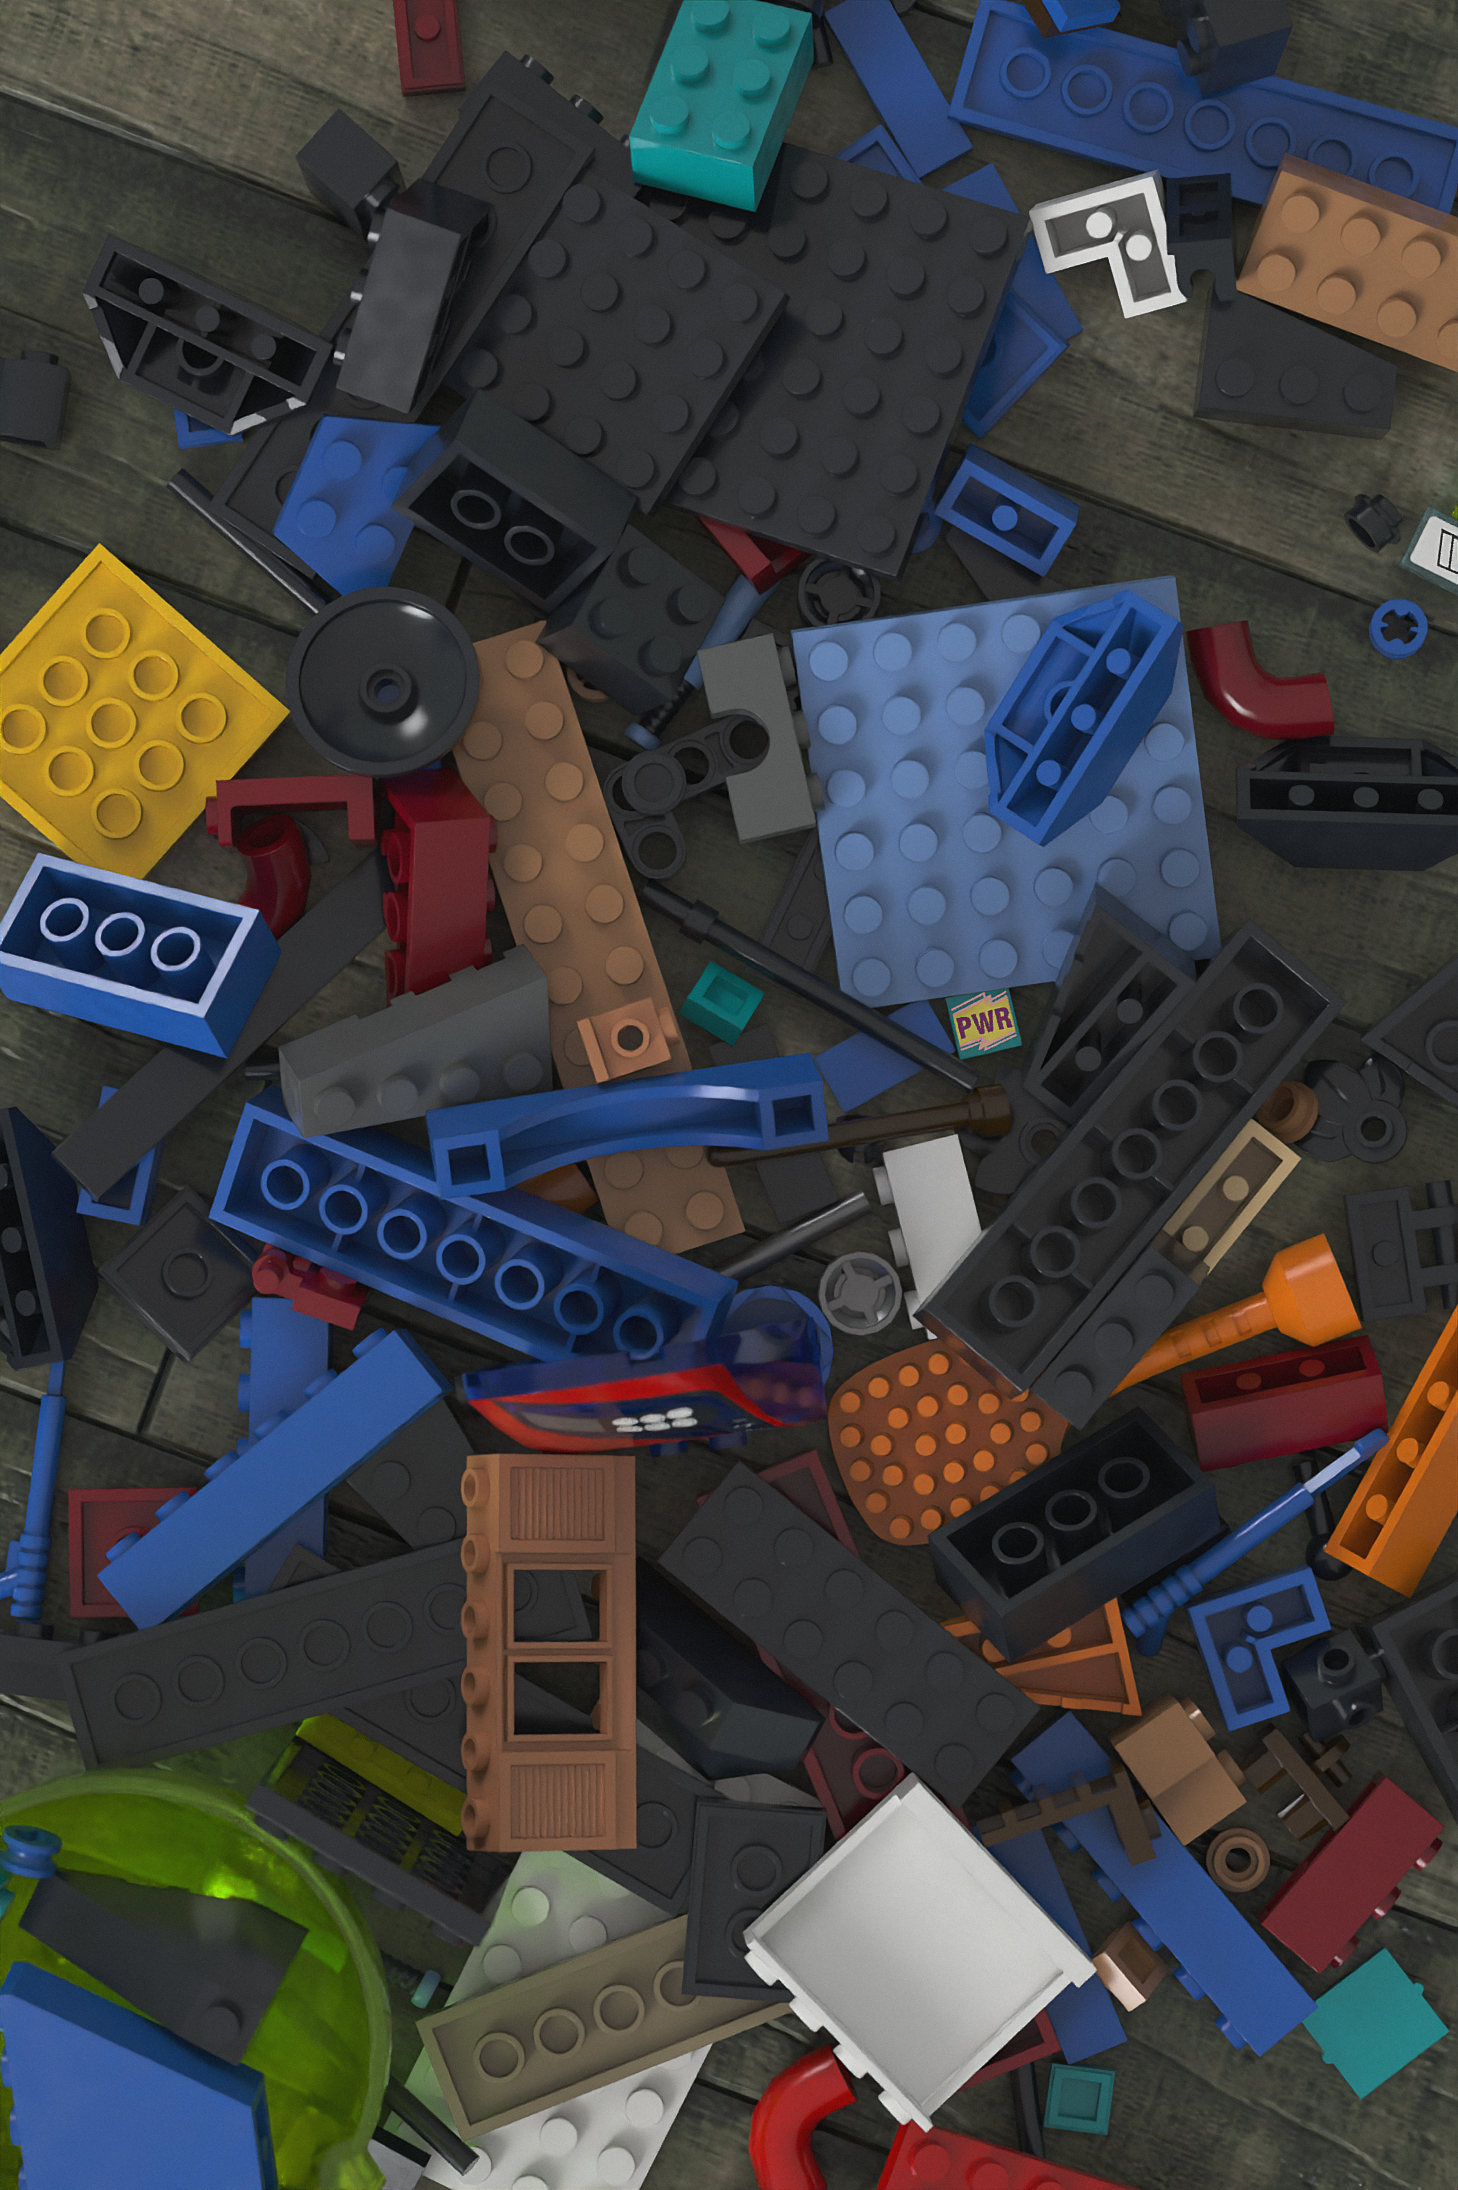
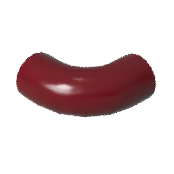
(1251, 696)

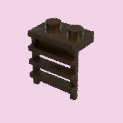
(1130, 1814)

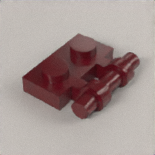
(311, 1286)

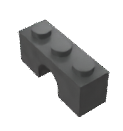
(751, 681)

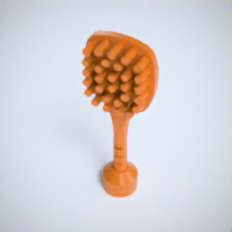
(934, 1437)

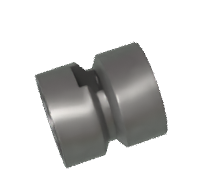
(859, 1293)

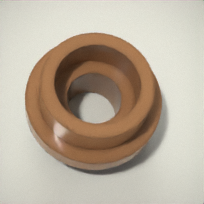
(1289, 1111)
(1251, 1874)

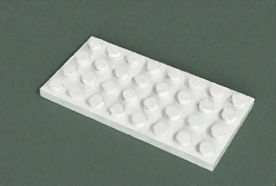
(545, 1916)

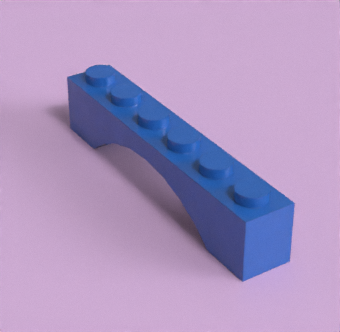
(733, 1105)

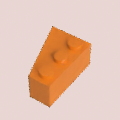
(1074, 1669)

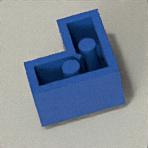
(1238, 1630)

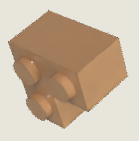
(1178, 1767)

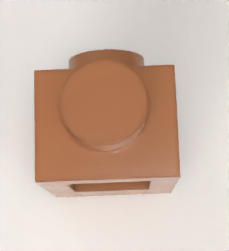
(602, 1045)

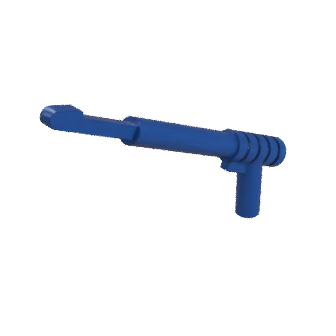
(29, 1557)
(1151, 1614)

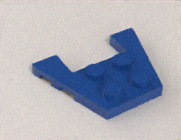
(343, 497)

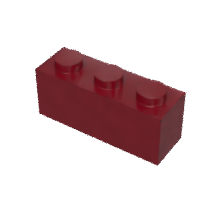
(1284, 1403)
(1351, 1874)

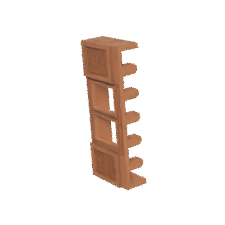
(548, 1787)

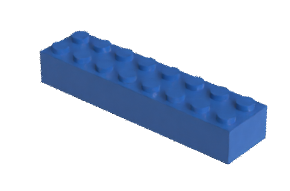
(479, 1260)

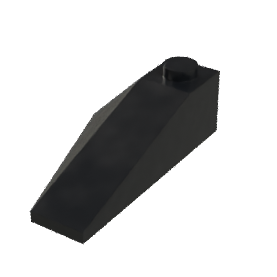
(177, 1955)

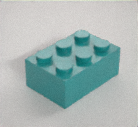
(722, 100)

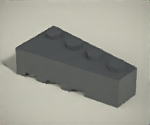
(429, 1051)

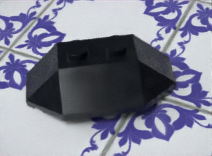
(200, 341)
(1352, 803)
(43, 1250)
(710, 1692)

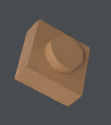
(1129, 1966)

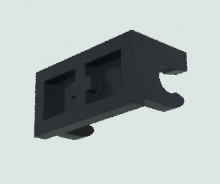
(1203, 231)

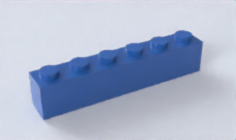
(286, 1357)
(275, 1479)
(1173, 1896)

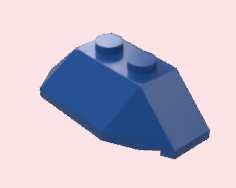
(1079, 713)

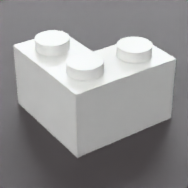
(1115, 222)

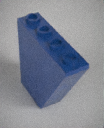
(124, 2098)

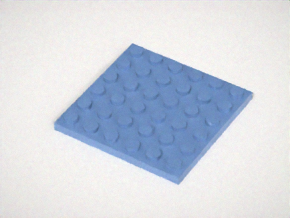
(915, 867)

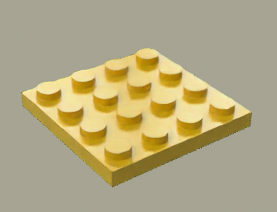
(122, 720)

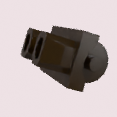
(1314, 1804)

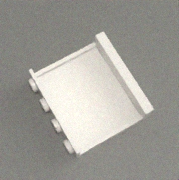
(914, 1951)

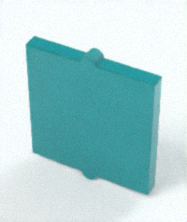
(1373, 2022)

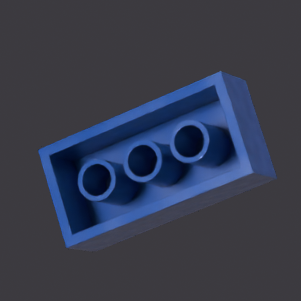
(134, 954)

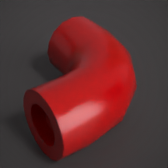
(789, 2115)

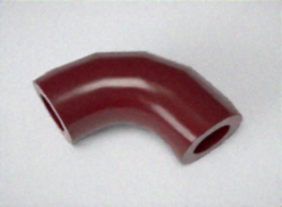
(276, 871)

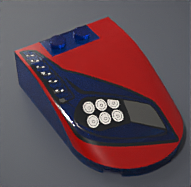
(694, 1391)

